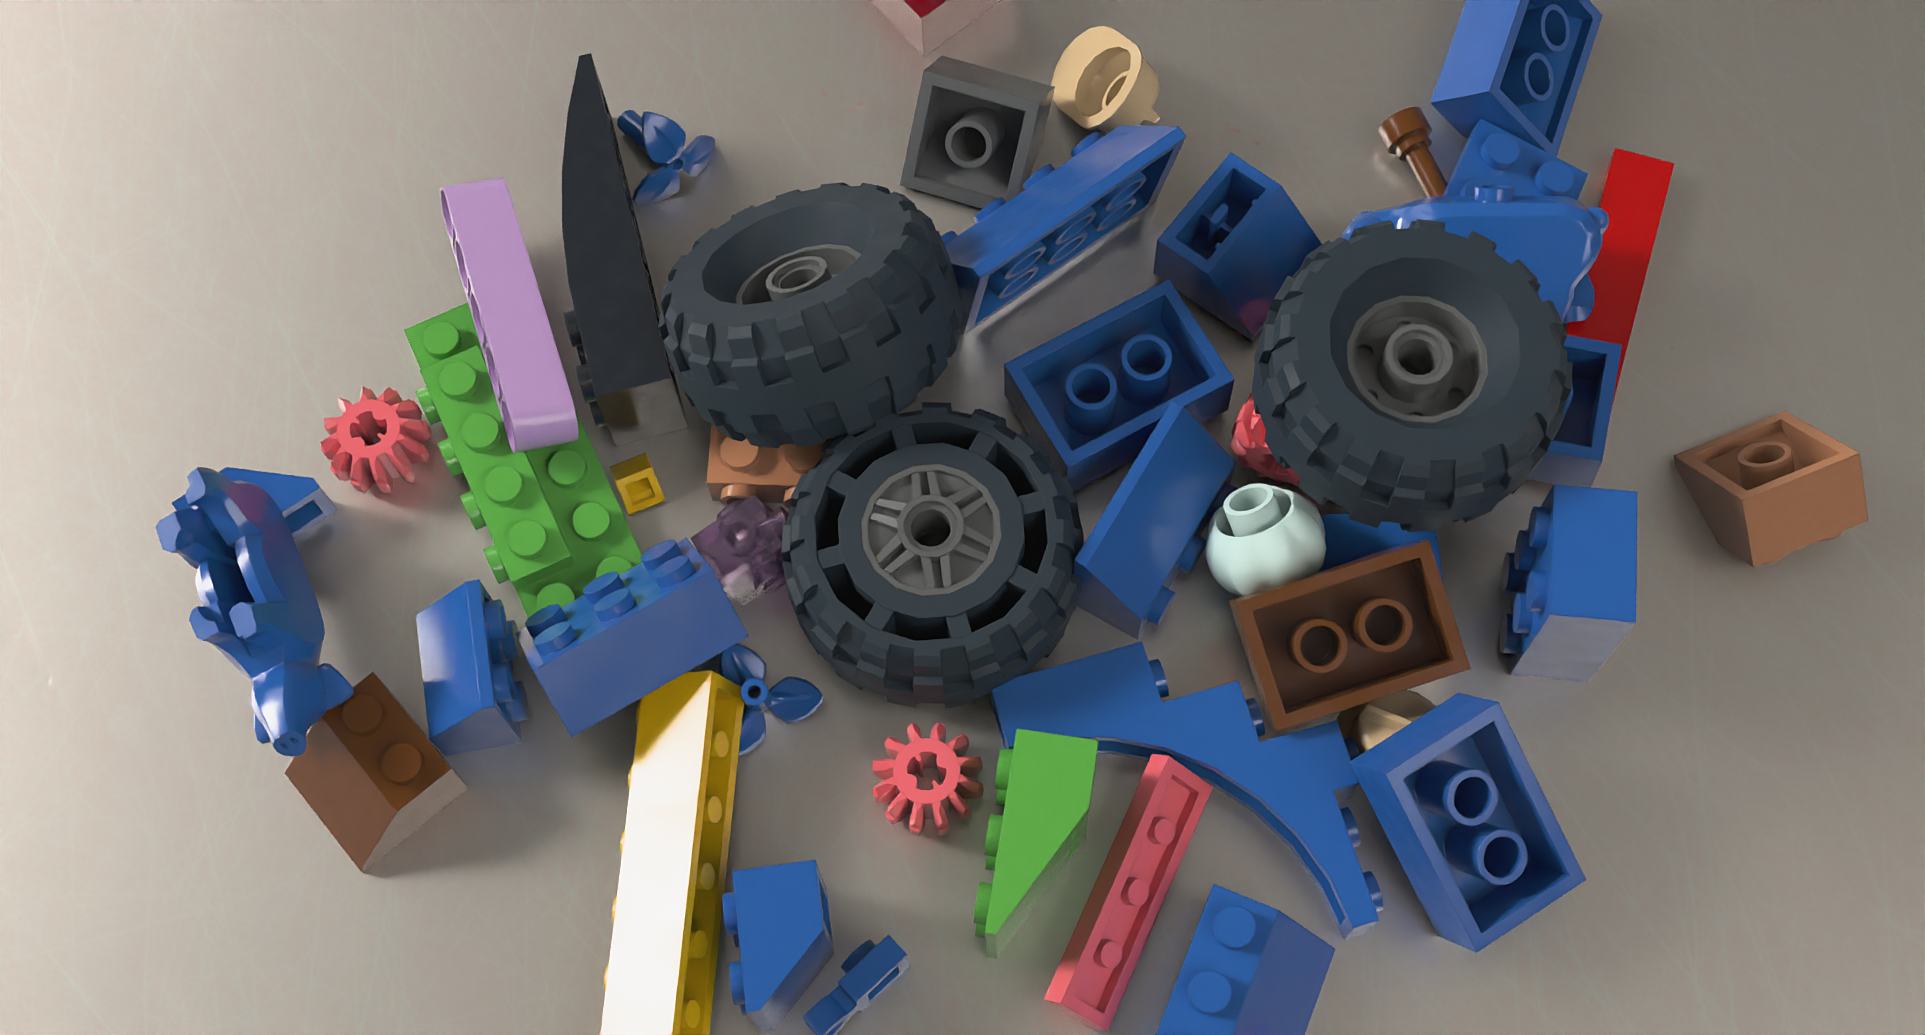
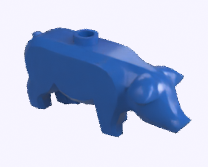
(1547, 233)
(256, 604)

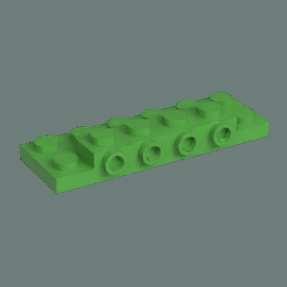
(543, 506)

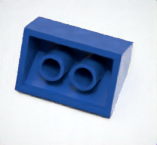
(1517, 67)
(1154, 524)
(1246, 972)

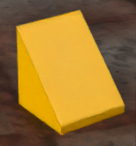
(637, 483)

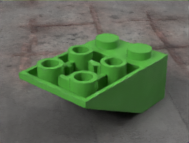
(1044, 821)

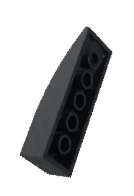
(612, 292)

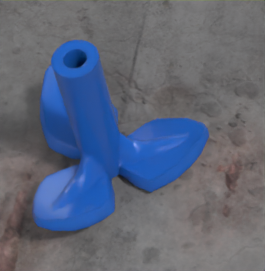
(664, 144)
(788, 699)

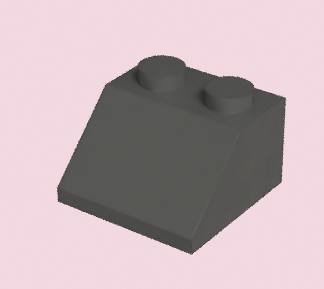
(974, 132)

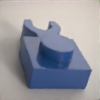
(867, 975)

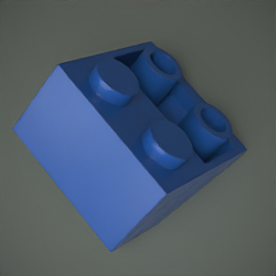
(1235, 245)
(469, 672)
(783, 937)

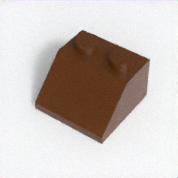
(372, 773)

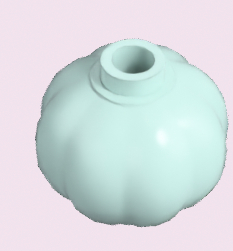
(1264, 539)

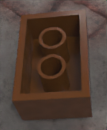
(1349, 634)

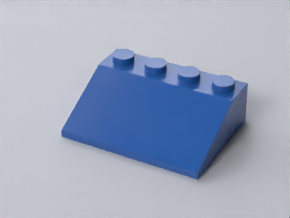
(1059, 216)

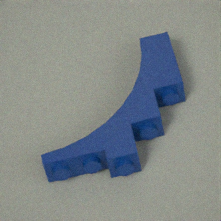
(1215, 734)

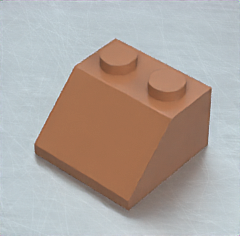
(1775, 487)

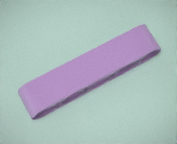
(509, 315)

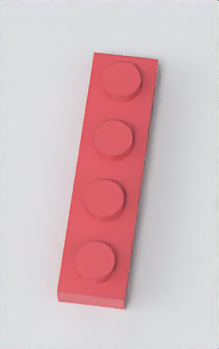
(1128, 893)

